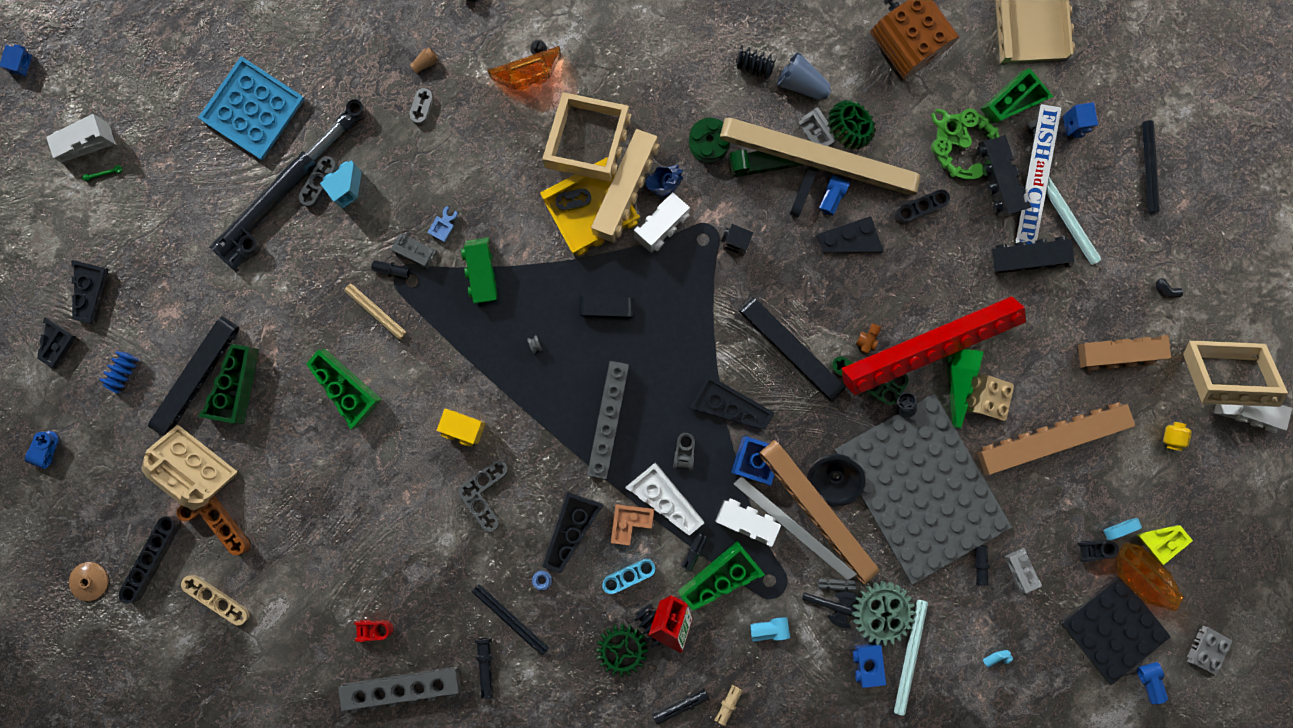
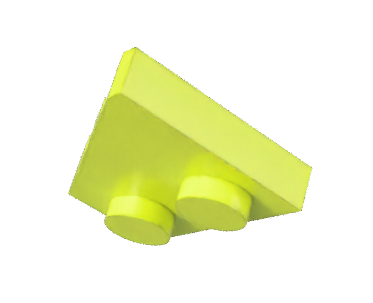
(1165, 542)

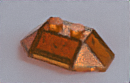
(528, 70)
(1147, 577)

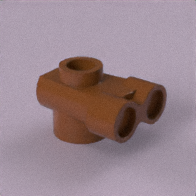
(867, 341)

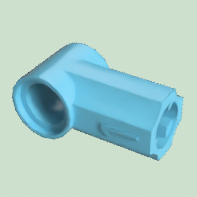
(774, 629)

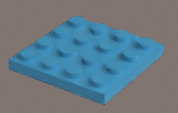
(251, 108)

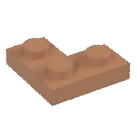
(625, 518)

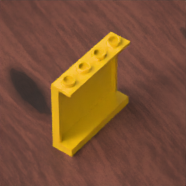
(577, 223)

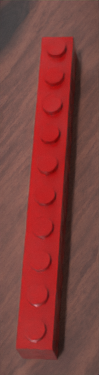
(933, 345)

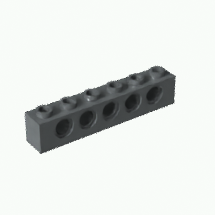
(608, 420)
(350, 701)

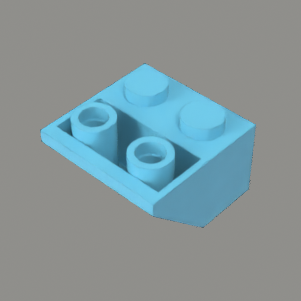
(343, 184)

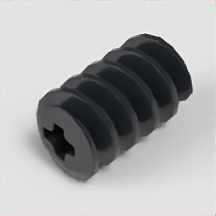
(755, 62)
(646, 617)

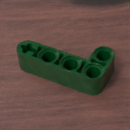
(757, 162)
(878, 394)

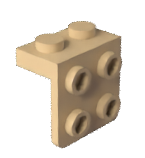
(990, 397)

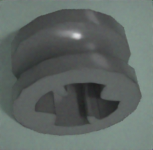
(535, 344)

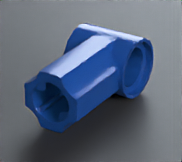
(835, 191)
(1151, 676)

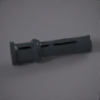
(484, 658)

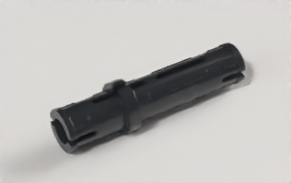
(681, 706)

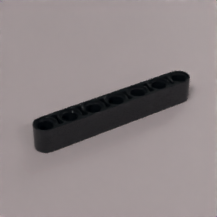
(792, 349)
(194, 376)

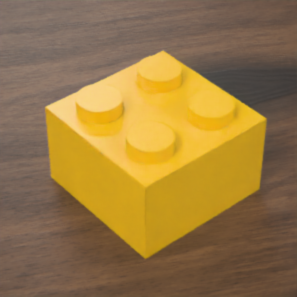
(460, 426)

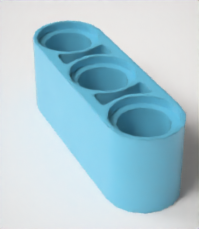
(622, 583)

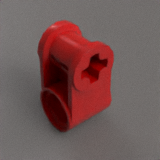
(369, 630)

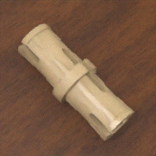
(728, 705)

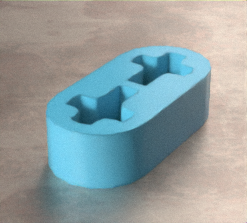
(1122, 529)

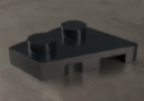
(54, 343)

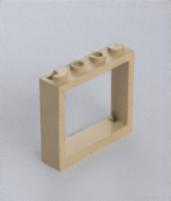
(581, 168)
(1234, 393)

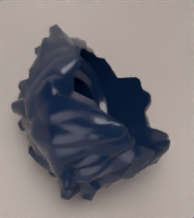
(664, 180)

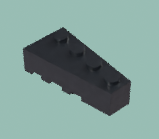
(1002, 176)
(1033, 256)
(569, 529)

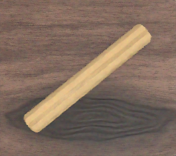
(375, 311)

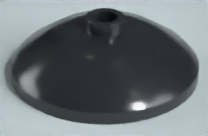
(840, 488)

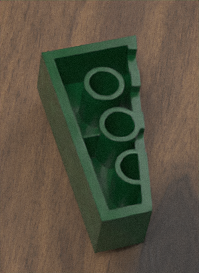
(232, 387)

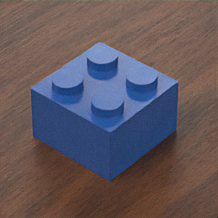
(750, 464)

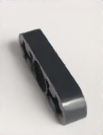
(803, 191)

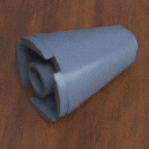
(804, 78)

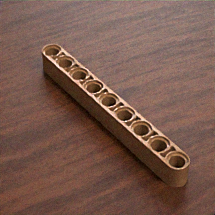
(819, 511)

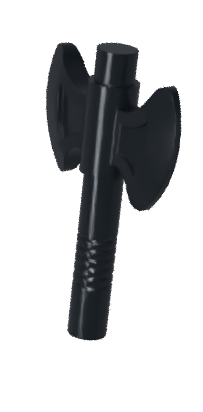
(841, 608)

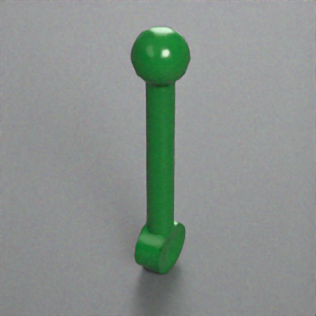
(118, 169)

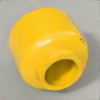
(1177, 436)

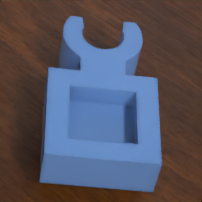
(441, 227)

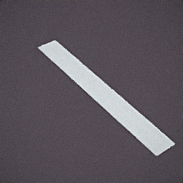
(794, 528)

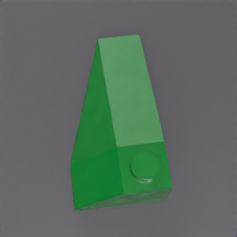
(961, 370)

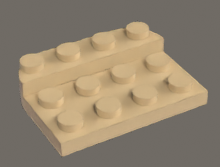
(186, 469)

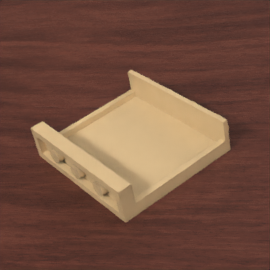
(1034, 30)

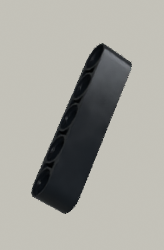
(142, 565)

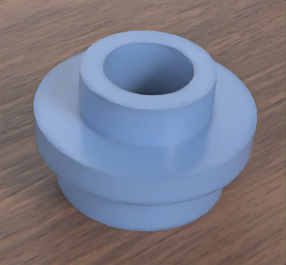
(535, 580)

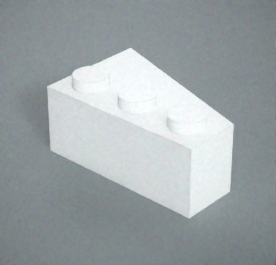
(80, 138)
(662, 223)
(748, 522)

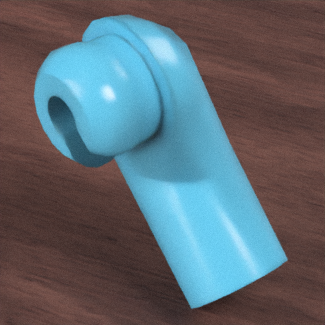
(997, 657)

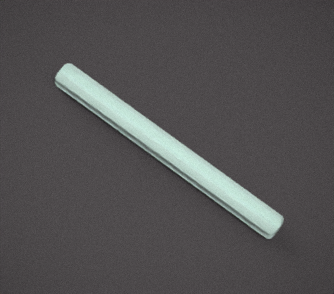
(1072, 224)
(910, 658)

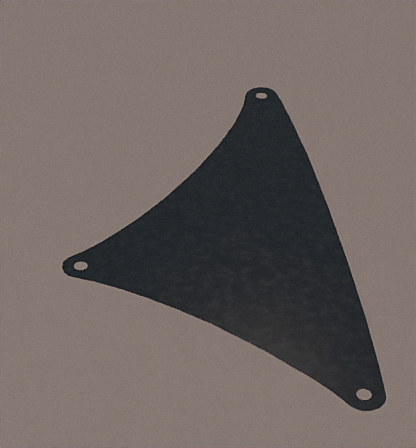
(563, 386)

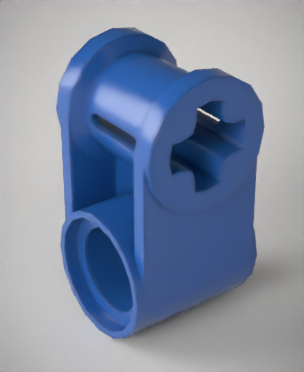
(41, 449)

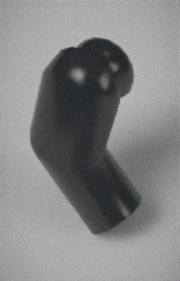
(1166, 290)

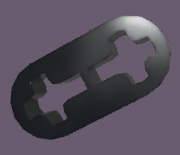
(571, 195)

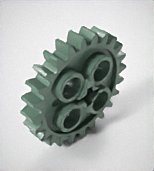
(900, 611)

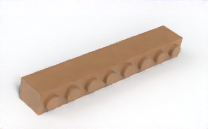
(1055, 439)

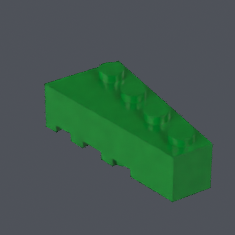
(345, 389)
(721, 577)

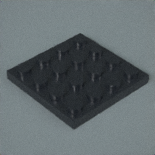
(1115, 630)

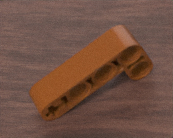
(218, 525)

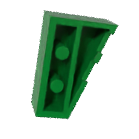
(1019, 94)
(479, 270)

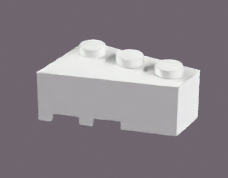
(1259, 416)

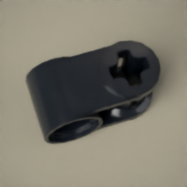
(1094, 550)

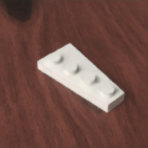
(665, 498)

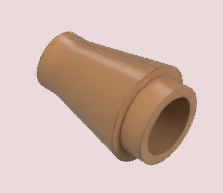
(424, 60)

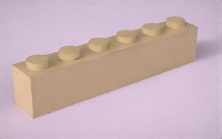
(625, 186)

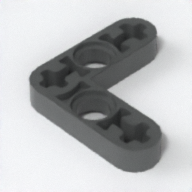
(477, 497)

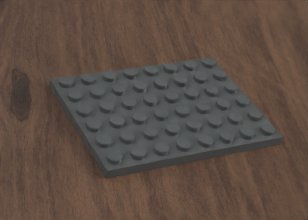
(925, 489)

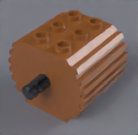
(913, 35)

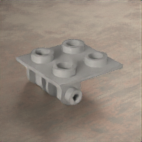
(1210, 651)

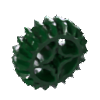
(851, 124)
(613, 646)

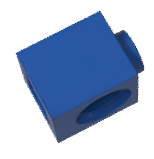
(15, 59)

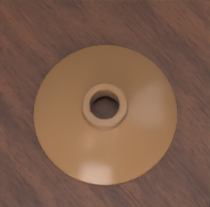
(96, 577)

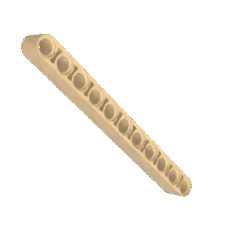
(820, 156)

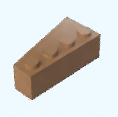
(1124, 352)

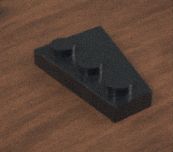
(852, 237)
(88, 290)

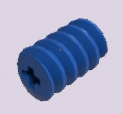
(119, 371)

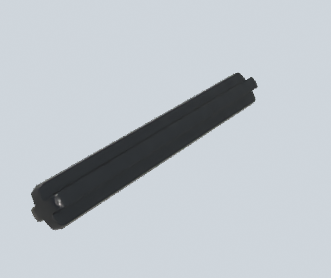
(1151, 166)
(510, 619)

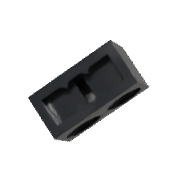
(736, 239)

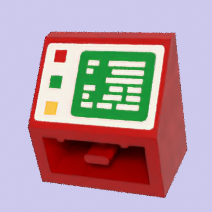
(672, 623)

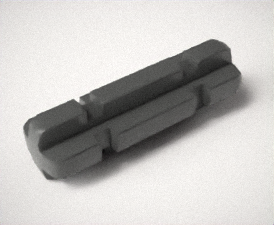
(834, 584)

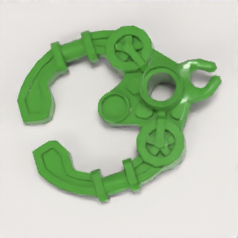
(959, 136)

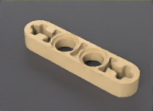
(216, 597)

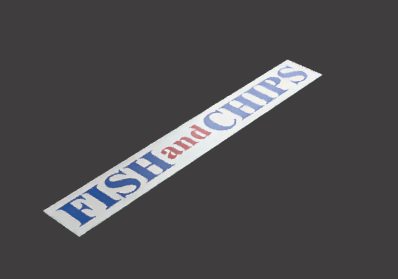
(1038, 173)

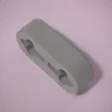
(417, 104)

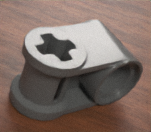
(684, 453)

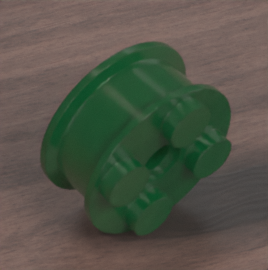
(703, 150)

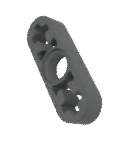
(306, 191)

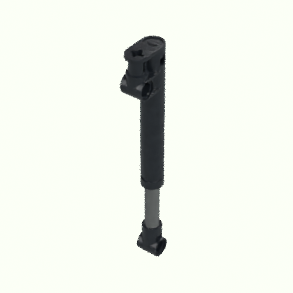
(232, 243)

